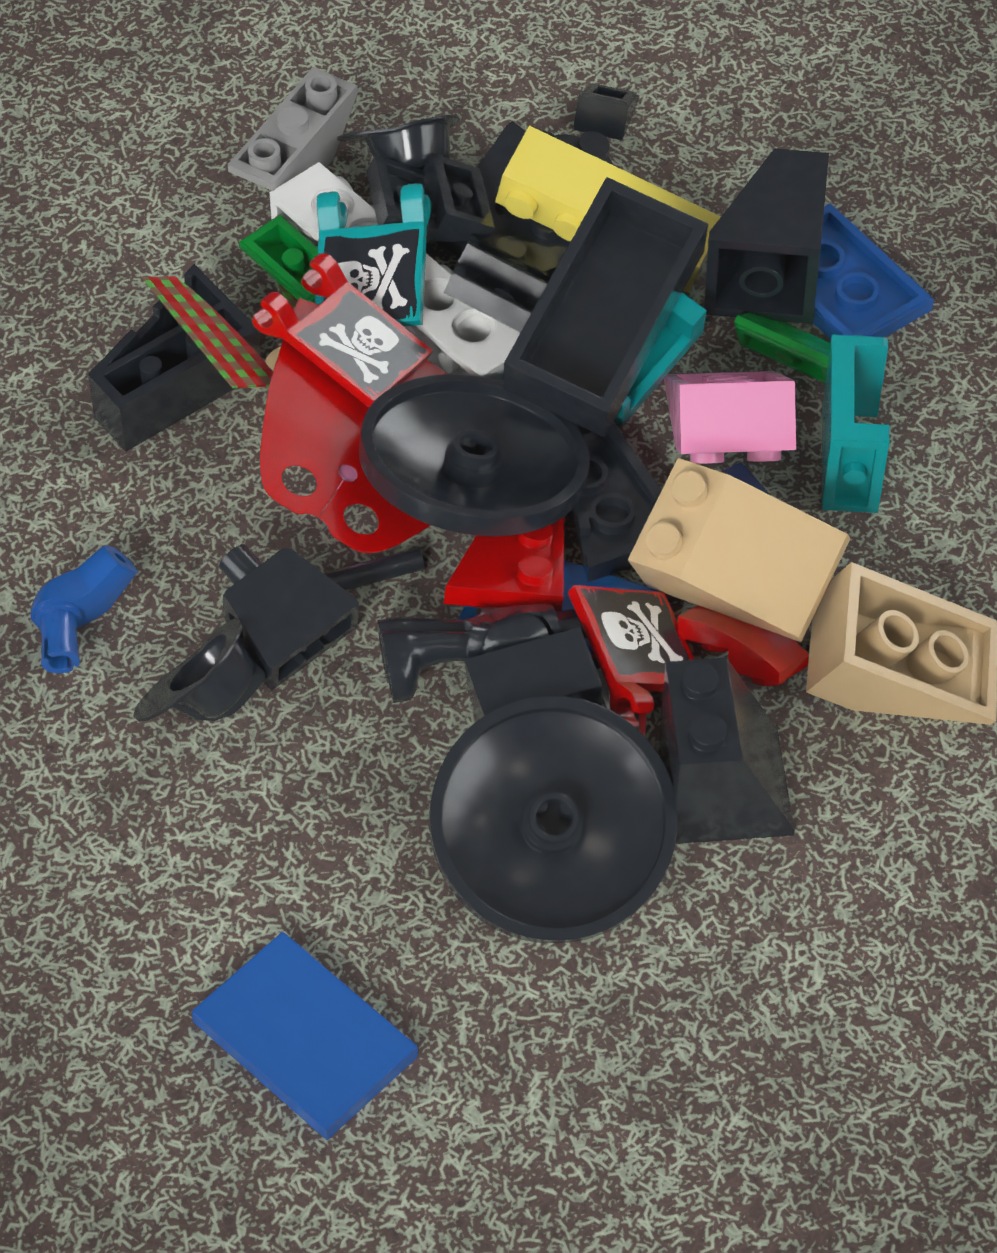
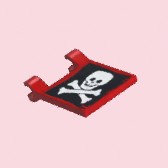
(345, 333)
(631, 641)

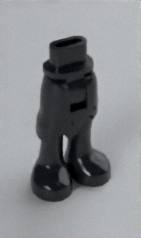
(419, 643)

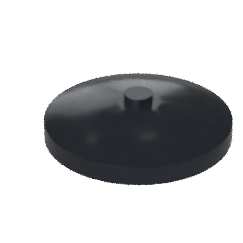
(472, 456)
(553, 819)

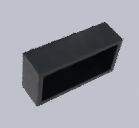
(604, 306)

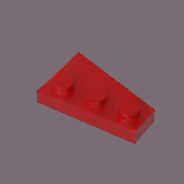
(511, 570)

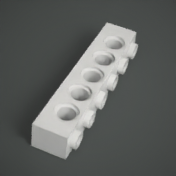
(459, 335)

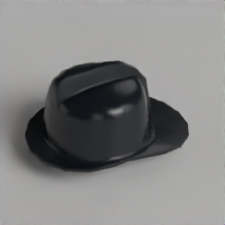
(409, 142)
(209, 682)

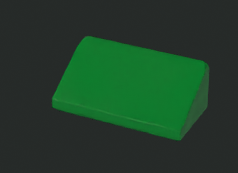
(282, 254)
(784, 344)

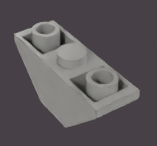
(298, 131)

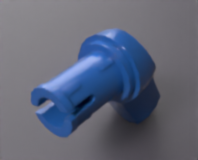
(75, 601)

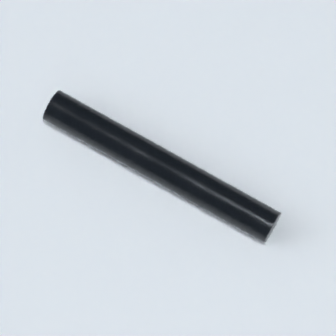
(378, 569)

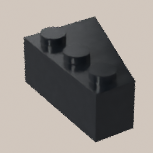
(161, 372)

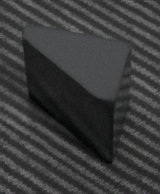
(605, 110)

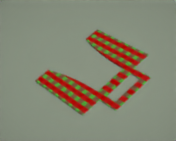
(213, 334)

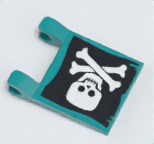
(380, 259)

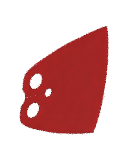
(318, 427)

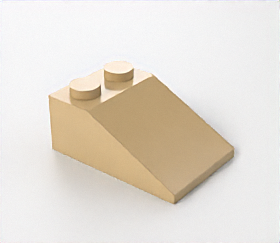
(737, 550)
(901, 651)

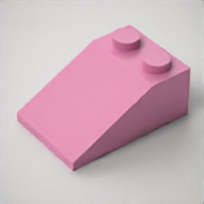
(732, 414)

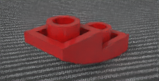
(751, 649)

